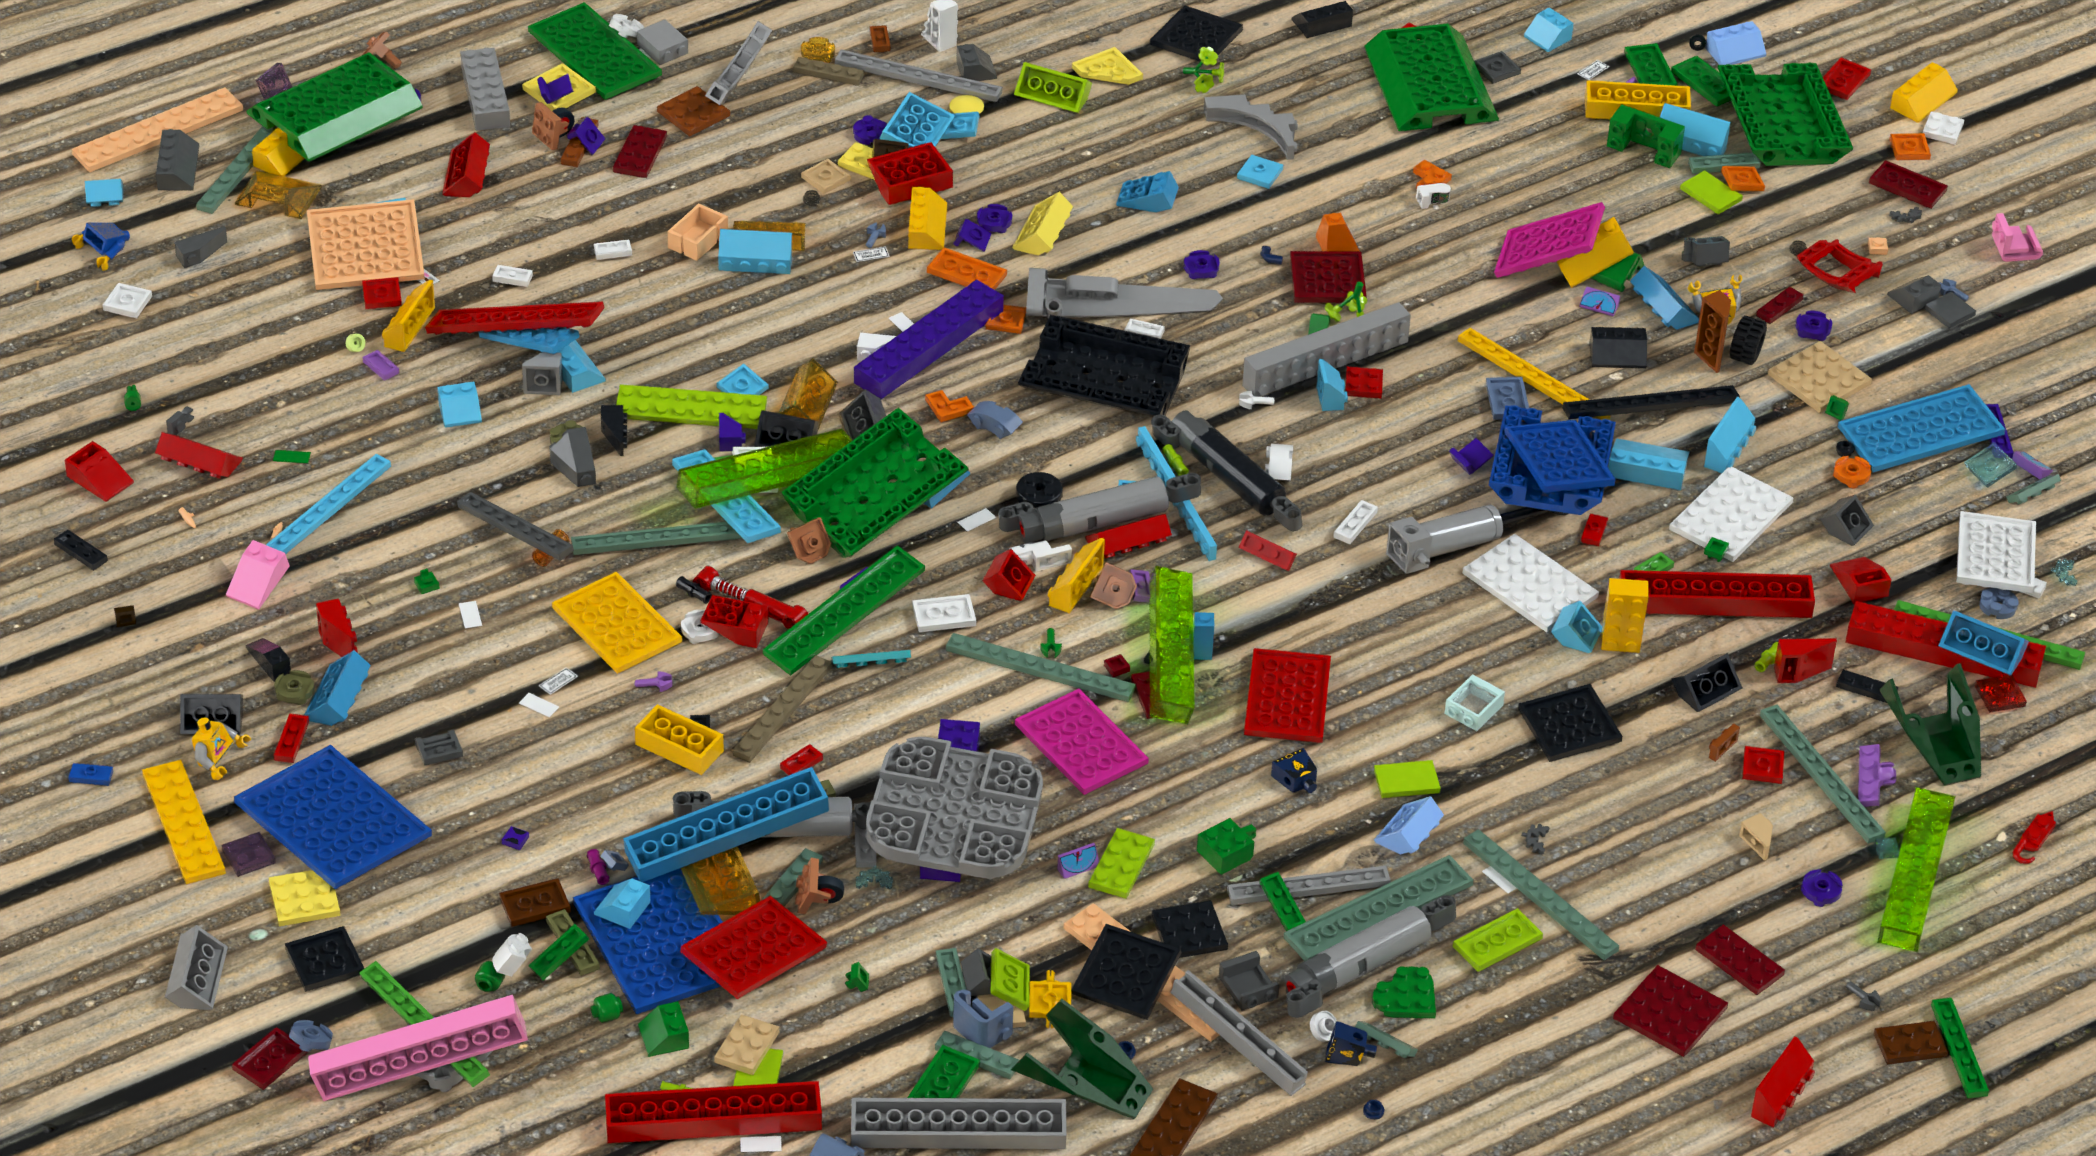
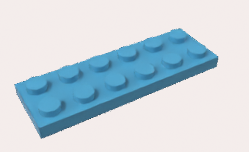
(542, 339)

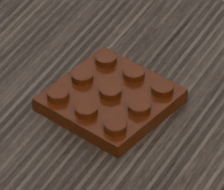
(692, 111)

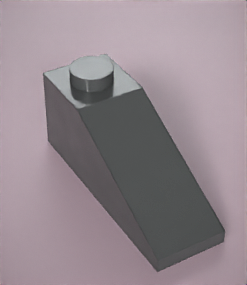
(200, 247)

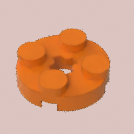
(1844, 471)

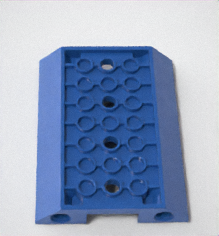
(1517, 486)

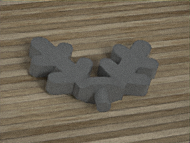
(1913, 214)
(1533, 842)

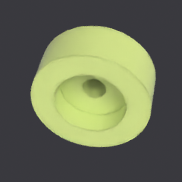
(355, 342)

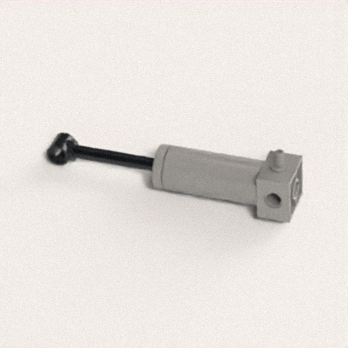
(1414, 543)

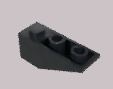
(613, 426)

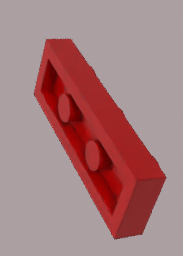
(1267, 550)
(291, 738)

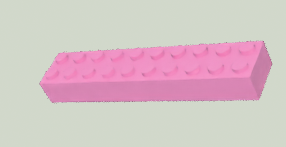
(417, 1048)

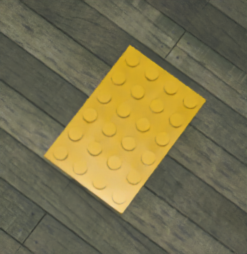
(617, 622)

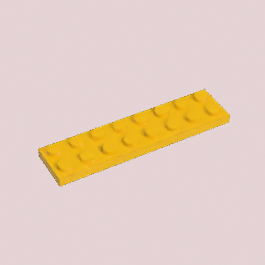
(183, 822)

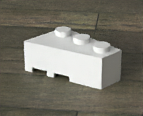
(941, 25)

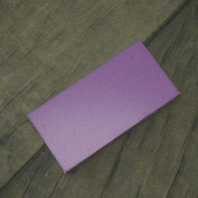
(381, 365)

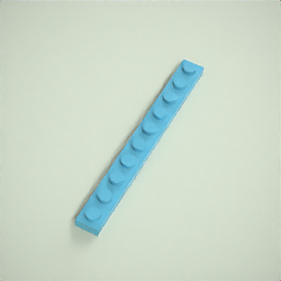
(330, 504)
(1185, 508)

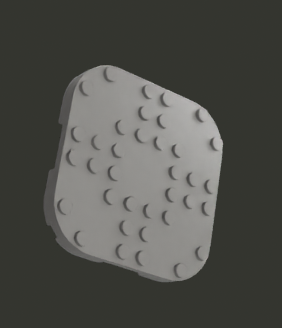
(954, 808)

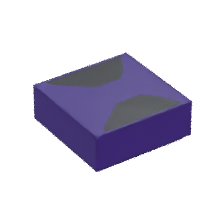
(515, 838)

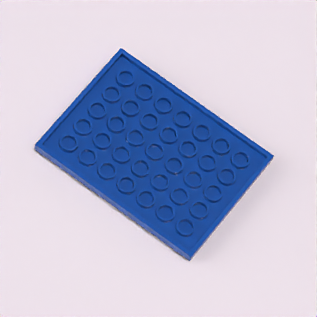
(332, 816)
(648, 954)

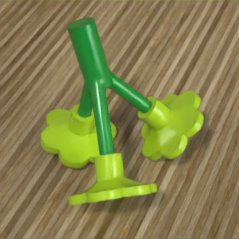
(1203, 81)
(1354, 300)

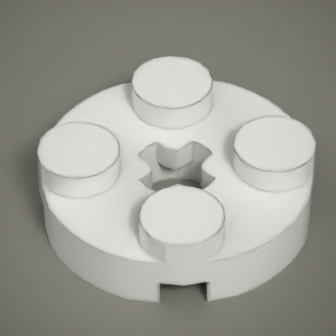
(625, 26)
(693, 632)

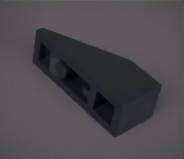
(270, 657)

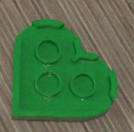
(1407, 995)

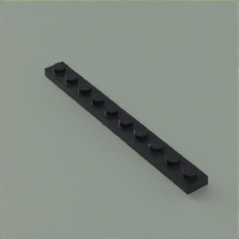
(1650, 402)

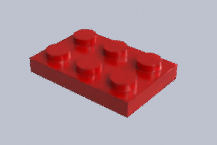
(1845, 78)

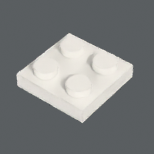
(1943, 127)
(127, 300)

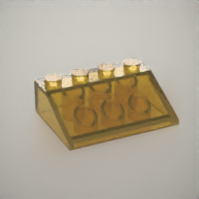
(721, 884)

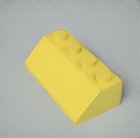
(1043, 225)

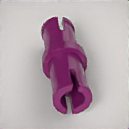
(598, 867)

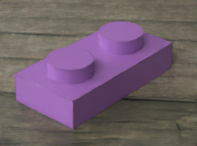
(1142, 580)

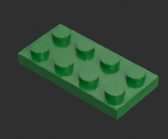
(1649, 65)
(1702, 79)
(946, 1075)

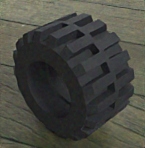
(1748, 340)

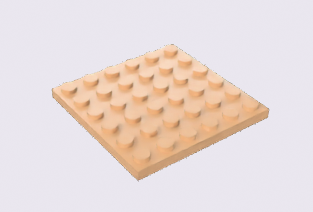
(365, 243)

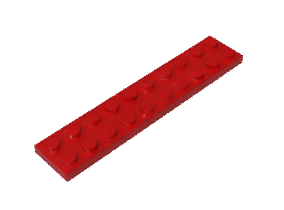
(515, 317)

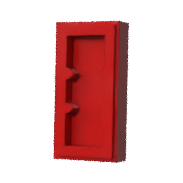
(1594, 529)

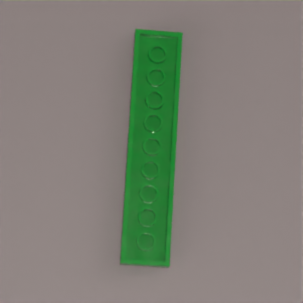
(843, 610)

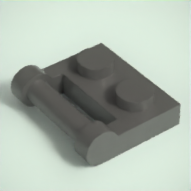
(439, 747)

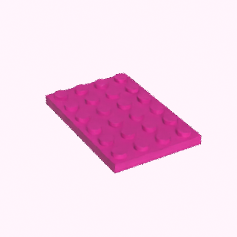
(1549, 240)
(1081, 741)

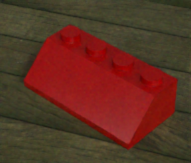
(466, 167)
(196, 454)
(1133, 534)
(1783, 1084)

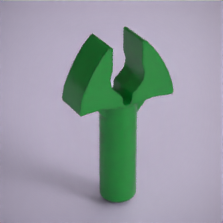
(1045, 647)

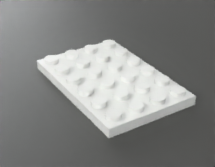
(1732, 510)
(1996, 552)
(1529, 581)

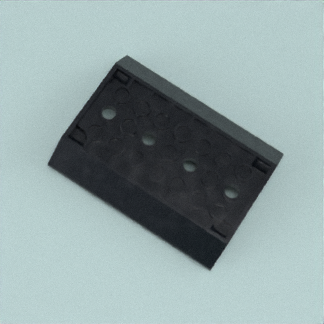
(1145, 364)

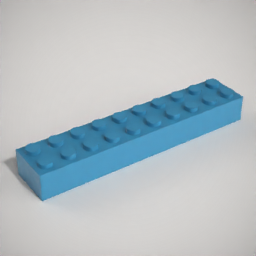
(726, 824)

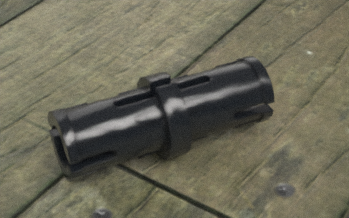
(693, 589)

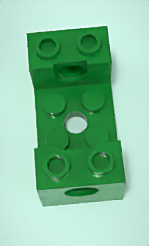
(1632, 125)

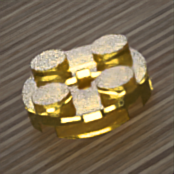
(818, 49)

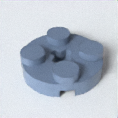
(1990, 605)
(310, 1036)

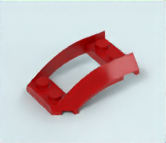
(1861, 267)

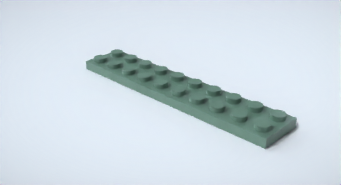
(1414, 889)

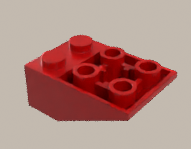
(97, 471)
(1862, 579)
(736, 620)
(335, 627)
(1803, 658)

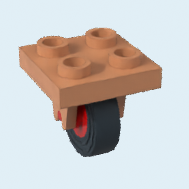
(551, 125)
(816, 887)

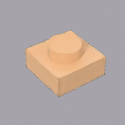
(1878, 246)

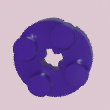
(868, 129)
(986, 218)
(1207, 270)
(1807, 330)
(1818, 895)

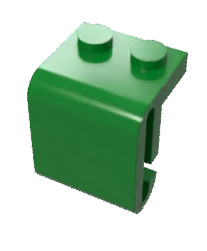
(1620, 272)

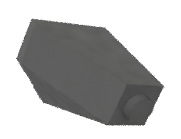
(574, 457)

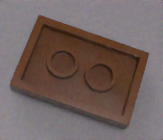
(534, 902)
(1910, 1042)

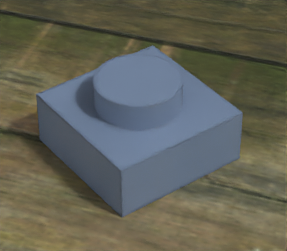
(614, 860)

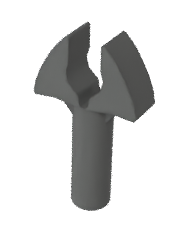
(1866, 998)

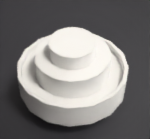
(1322, 1025)

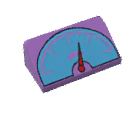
(1600, 301)
(2031, 464)
(1078, 861)

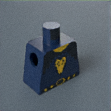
(1295, 771)
(1348, 1045)

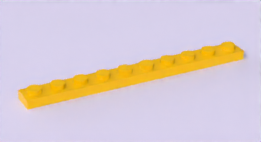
(1520, 368)

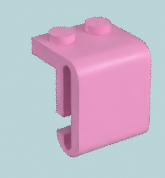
(2012, 243)

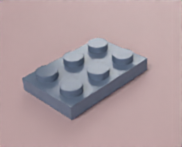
(1504, 392)

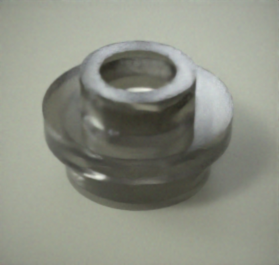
(811, 198)
(1797, 247)

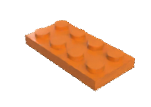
(965, 269)

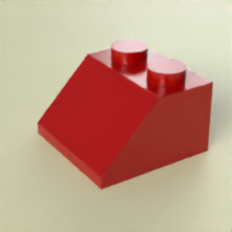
(1009, 576)

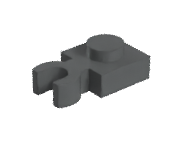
(176, 422)

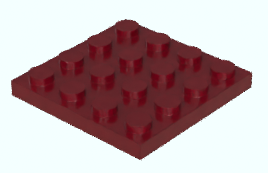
(1325, 275)
(1670, 1010)

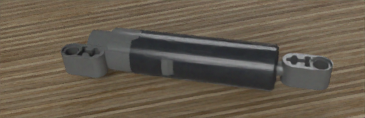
(1228, 465)

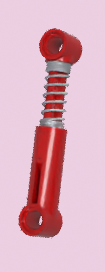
(777, 610)

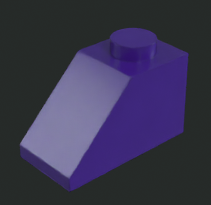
(730, 433)

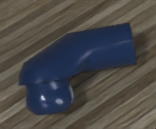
(1269, 257)

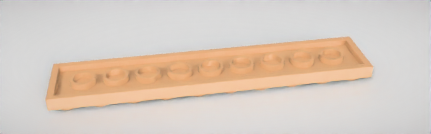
(148, 132)
(1087, 928)

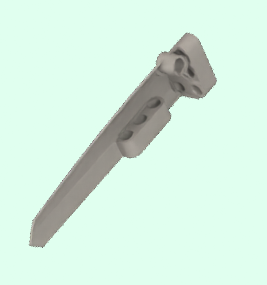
(1106, 298)

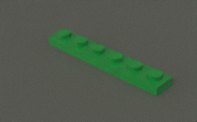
(1959, 1048)

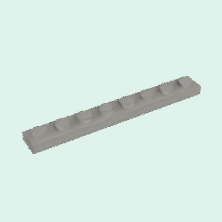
(1313, 884)

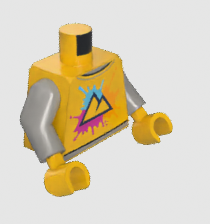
(1733, 294)
(212, 744)

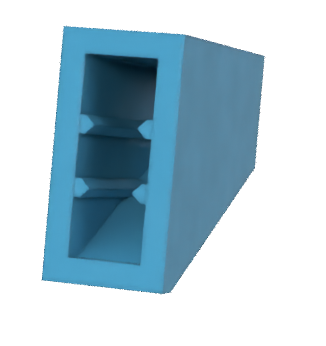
(1203, 635)

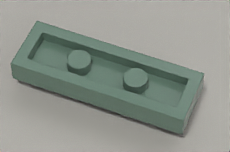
(2034, 489)
(1386, 1040)

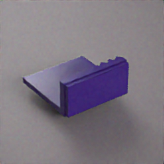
(555, 89)
(587, 134)
(973, 235)
(1471, 456)

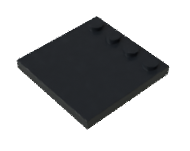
(1194, 29)
(1570, 722)
(1126, 971)

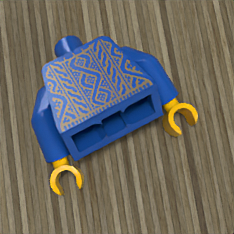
(104, 238)

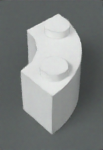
(1280, 461)
(511, 954)

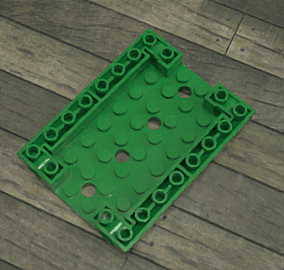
(1419, 87)
(1785, 102)
(338, 106)
(863, 473)

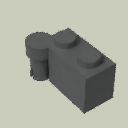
(1706, 250)

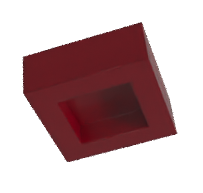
(1117, 665)

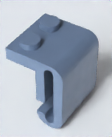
(979, 1022)
(834, 1147)

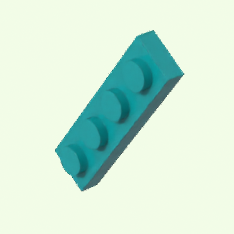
(879, 658)

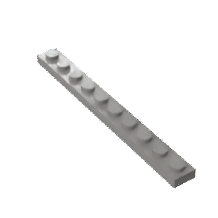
(919, 75)

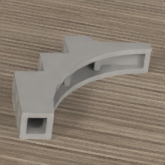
(1259, 117)

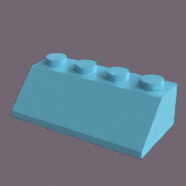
(1702, 133)
(755, 251)
(578, 369)
(1730, 437)

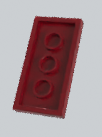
(640, 151)
(1908, 184)
(1740, 959)

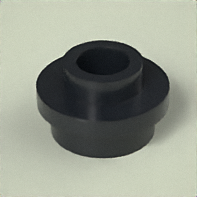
(1697, 37)
(1845, 448)

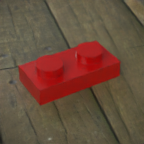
(801, 760)

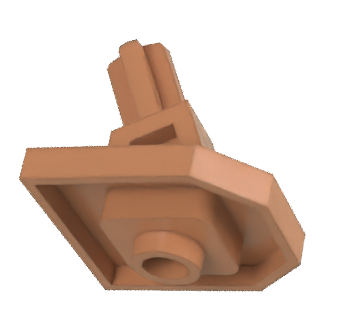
(376, 45)
(810, 541)
(1114, 586)

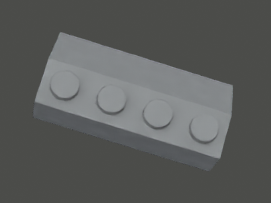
(196, 970)

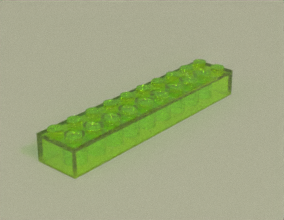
(757, 469)
(1171, 645)
(1916, 869)

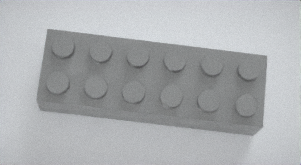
(485, 89)

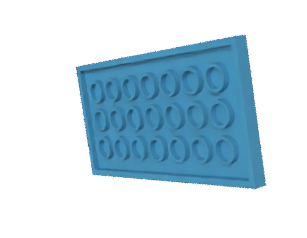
(1921, 428)

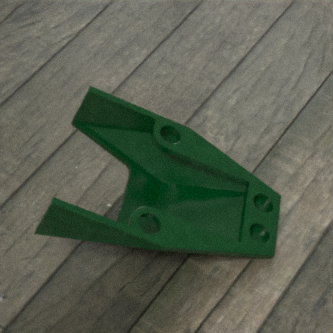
(1948, 739)
(1096, 1067)

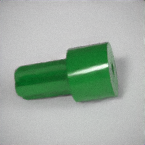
(132, 398)

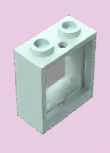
(1474, 702)

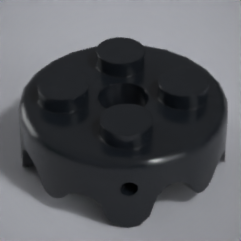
(1028, 484)

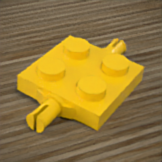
(1046, 994)

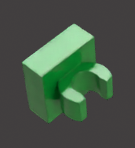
(1837, 407)
(1716, 548)
(426, 581)
(857, 977)

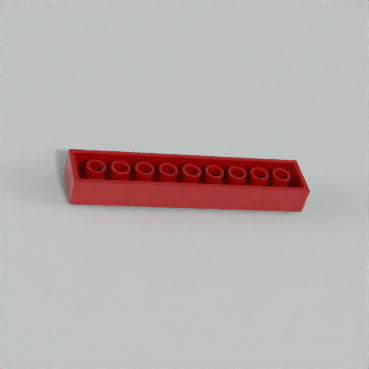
(1726, 593)
(1919, 639)
(713, 1112)

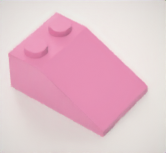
(257, 574)

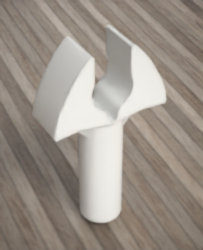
(1246, 400)

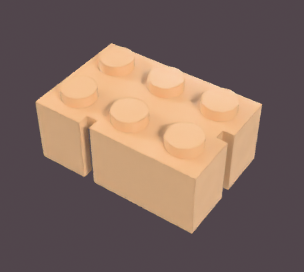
(697, 231)

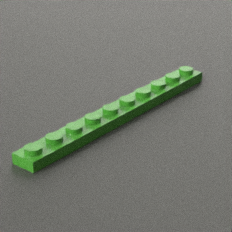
(2053, 652)
(413, 1012)

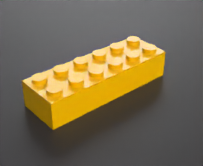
(1606, 97)

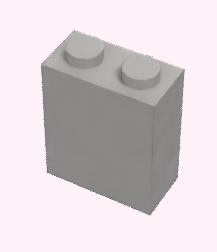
(662, 42)

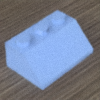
(1735, 44)
(1410, 826)

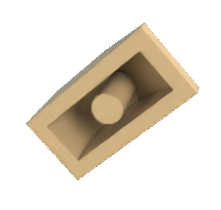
(1757, 834)

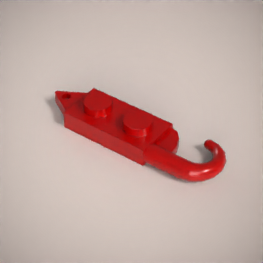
(2034, 836)

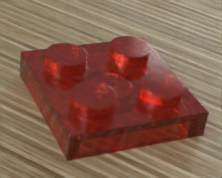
(2000, 693)

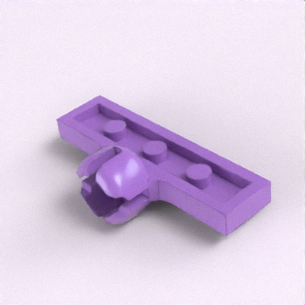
(1873, 775)

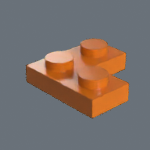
(1431, 174)
(946, 409)

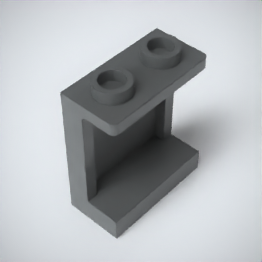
(1247, 981)

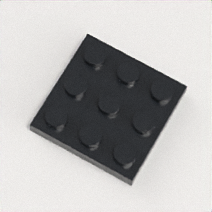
(1191, 928)
(324, 958)

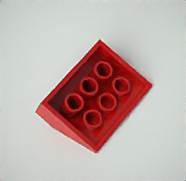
(909, 168)

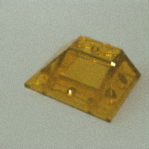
(292, 193)

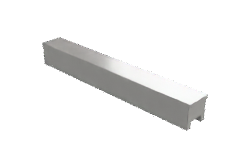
(1239, 1033)

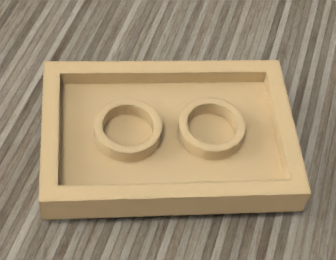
(746, 1044)

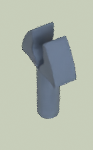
(875, 234)
(1950, 286)

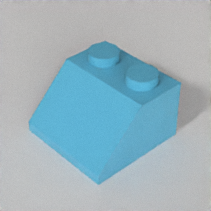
(1549, 30)
(104, 191)
(1330, 387)
(459, 404)
(1577, 628)
(625, 903)

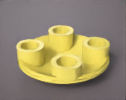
(966, 103)

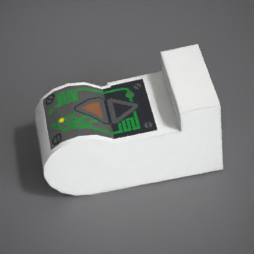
(1433, 194)

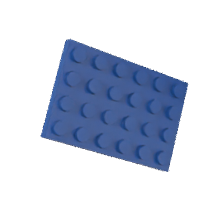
(1559, 456)

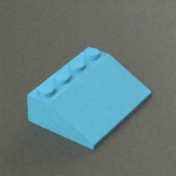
(917, 122)
(1648, 464)

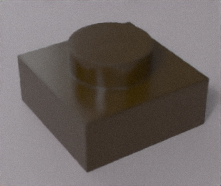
(125, 616)

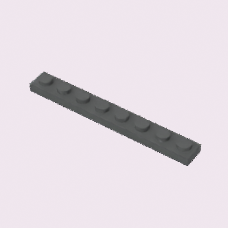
(515, 526)

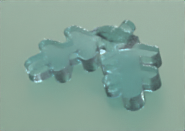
(2064, 566)
(866, 876)

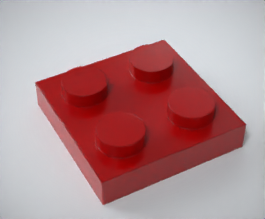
(381, 293)
(1364, 382)
(1763, 765)

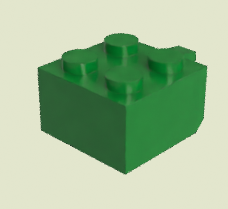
(1226, 845)

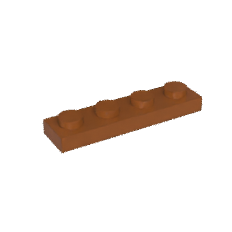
(575, 150)

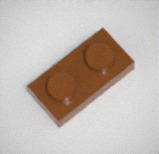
(879, 38)
(1724, 742)

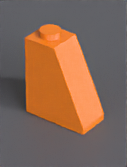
(1334, 234)

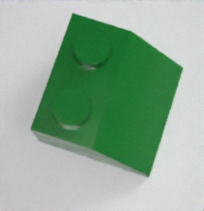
(664, 1030)

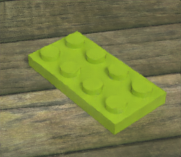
(1121, 863)
(1497, 940)

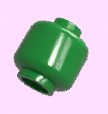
(488, 978)
(606, 1007)

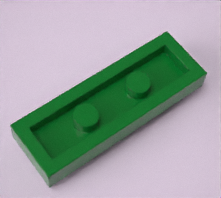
(1282, 901)
(558, 952)

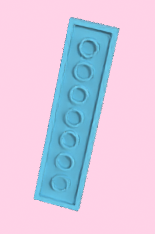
(741, 513)

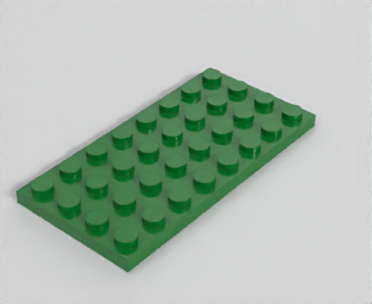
(595, 50)

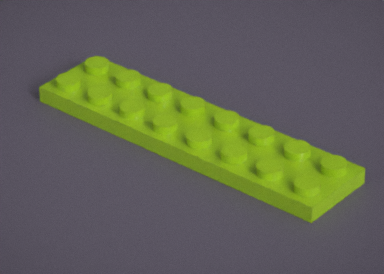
(689, 405)

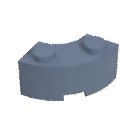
(994, 418)

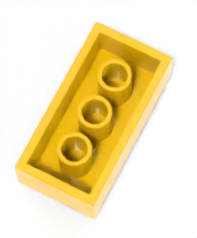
(1624, 615)
(679, 739)

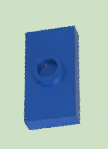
(91, 774)

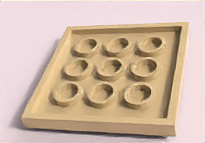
(1818, 375)

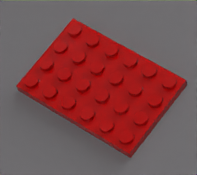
(1287, 695)
(753, 947)

